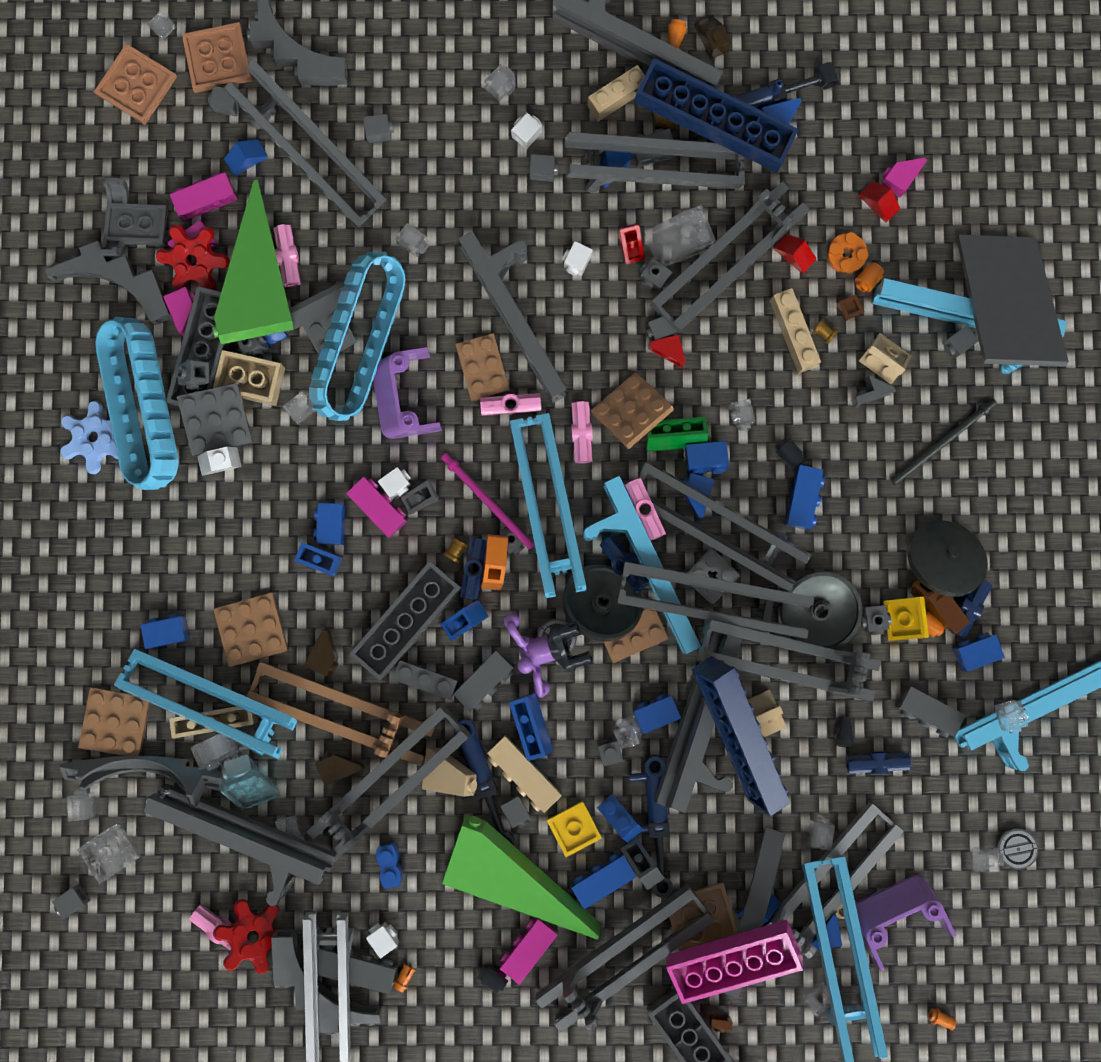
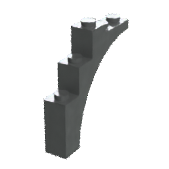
(308, 66)
(144, 286)
(289, 972)

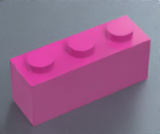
(203, 196)
(377, 506)
(527, 949)

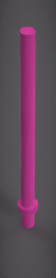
(453, 465)

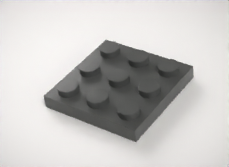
(214, 418)

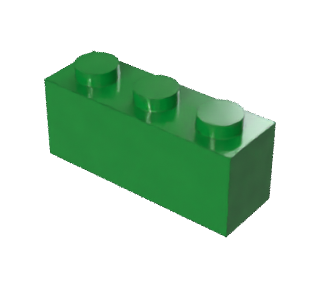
(677, 434)

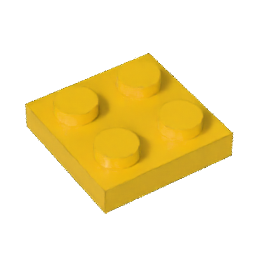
(907, 619)
(574, 829)

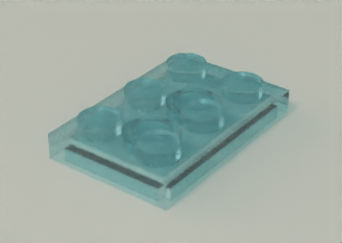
(249, 789)

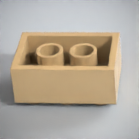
(257, 378)

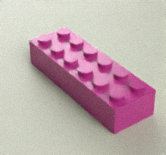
(735, 962)

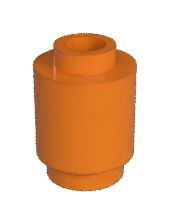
(869, 277)
(935, 627)

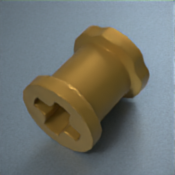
(825, 331)
(455, 550)

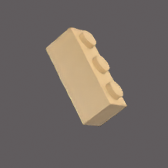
(615, 93)

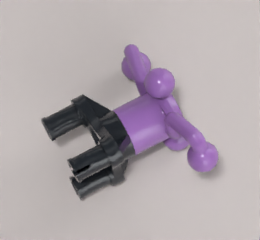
(546, 649)

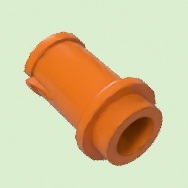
(403, 978)
(942, 1019)

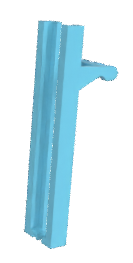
(933, 305)
(628, 522)
(545, 566)
(1036, 705)
(258, 743)
(838, 1014)

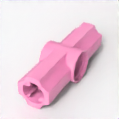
(287, 255)
(524, 402)
(581, 432)
(640, 497)
(208, 921)

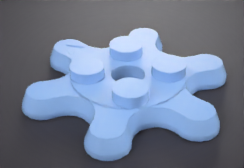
(80, 441)

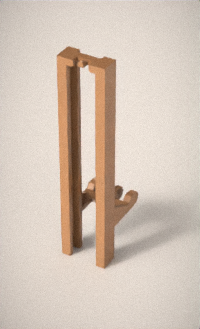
(382, 746)

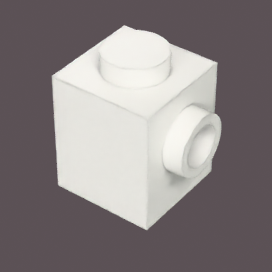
(526, 130)
(577, 259)
(395, 483)
(382, 938)

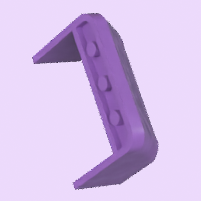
(393, 421)
(894, 904)

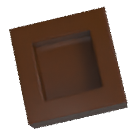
(850, 307)
(720, 1022)

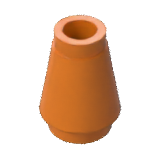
(676, 32)

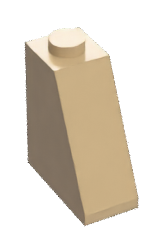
(449, 777)

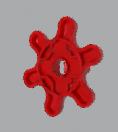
(200, 248)
(237, 936)

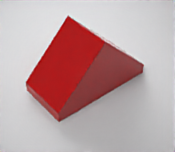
(880, 200)
(631, 243)
(795, 252)
(669, 349)

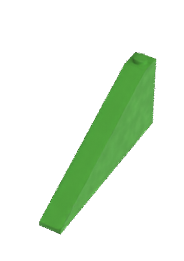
(253, 290)
(498, 872)

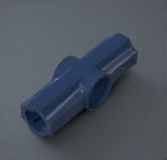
(618, 557)
(471, 582)
(973, 606)
(878, 762)

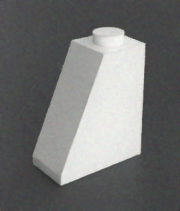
(219, 460)

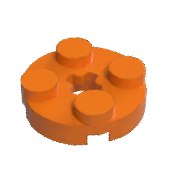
(845, 264)

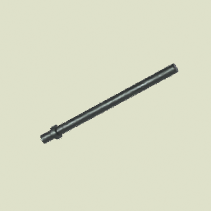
(982, 410)

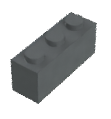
(425, 679)
(484, 681)
(929, 712)

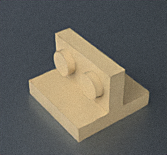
(885, 358)
(767, 713)

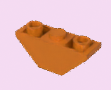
(494, 562)

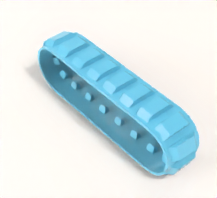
(375, 343)
(122, 406)

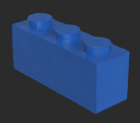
(804, 497)
(531, 726)
(602, 879)

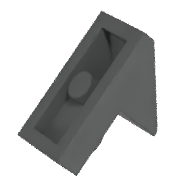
(877, 390)
(420, 497)

